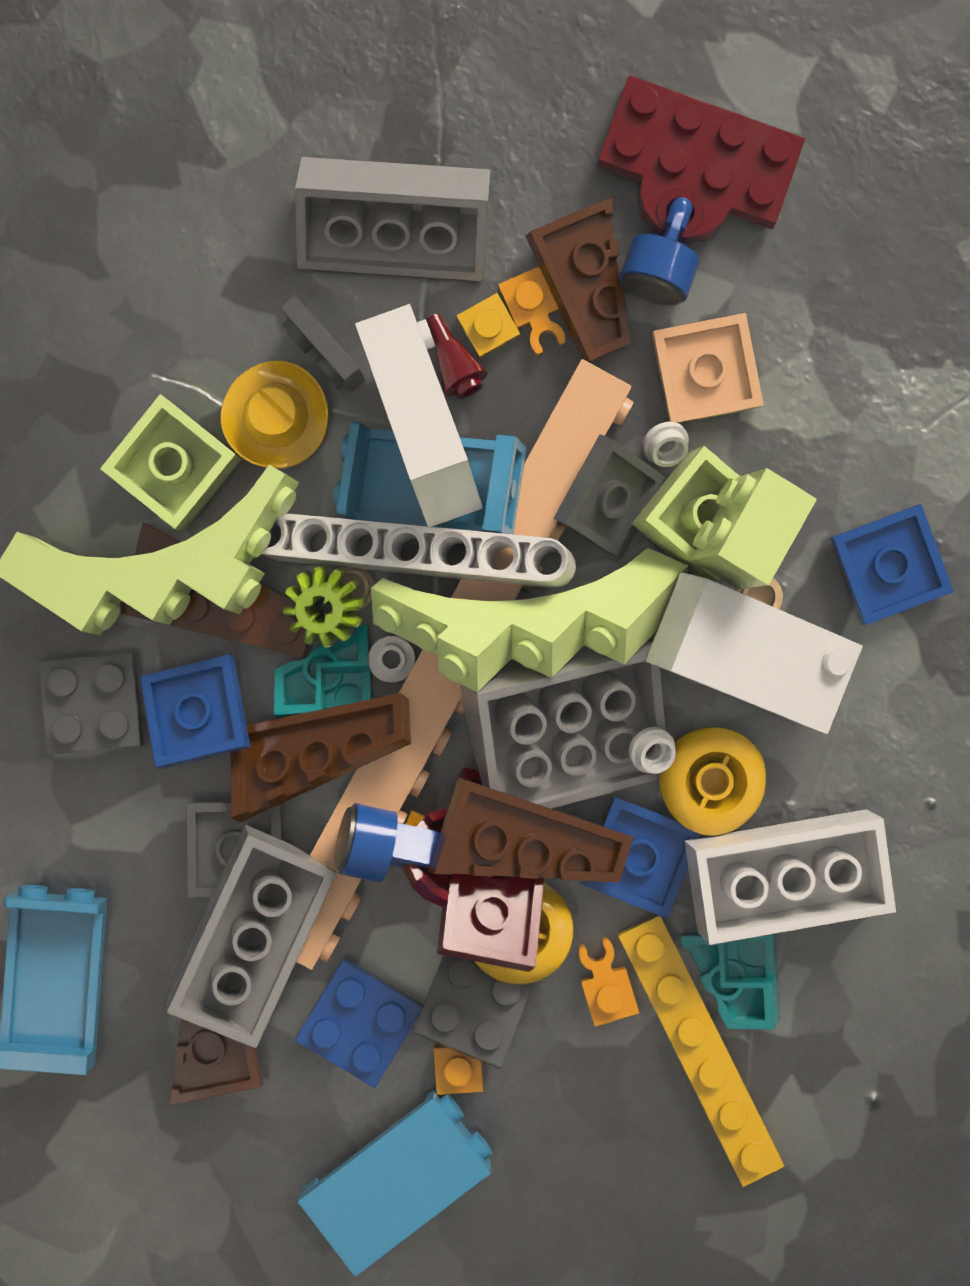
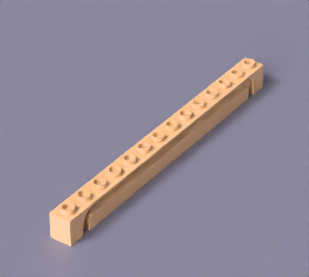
(583, 412)

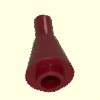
(459, 369)

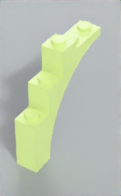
(156, 583)
(541, 632)

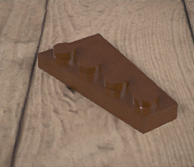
(258, 625)
(313, 749)
(516, 838)

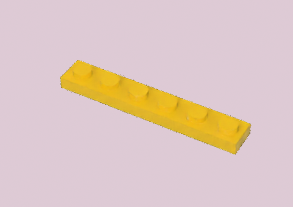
(700, 1049)

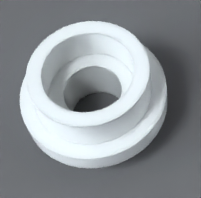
(666, 444)
(376, 659)
(660, 757)

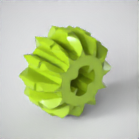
(313, 589)

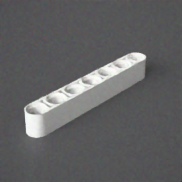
(432, 554)

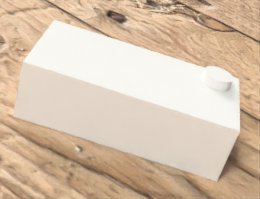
(419, 414)
(753, 652)
(790, 876)

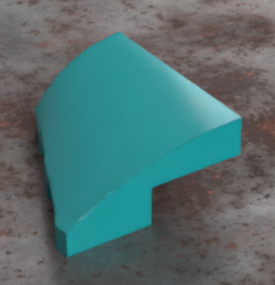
(325, 677)
(740, 978)

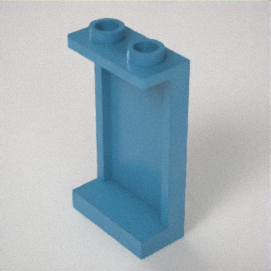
(380, 490)
(52, 980)
(397, 1182)

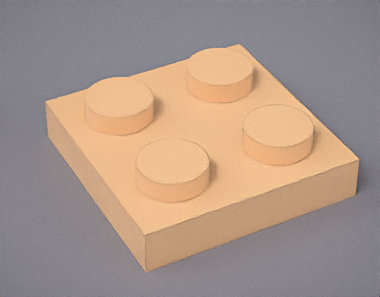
(707, 368)

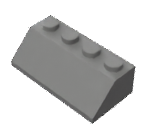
(391, 218)
(249, 937)

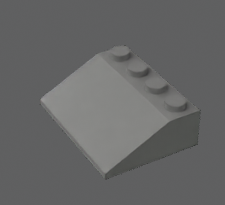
(567, 732)

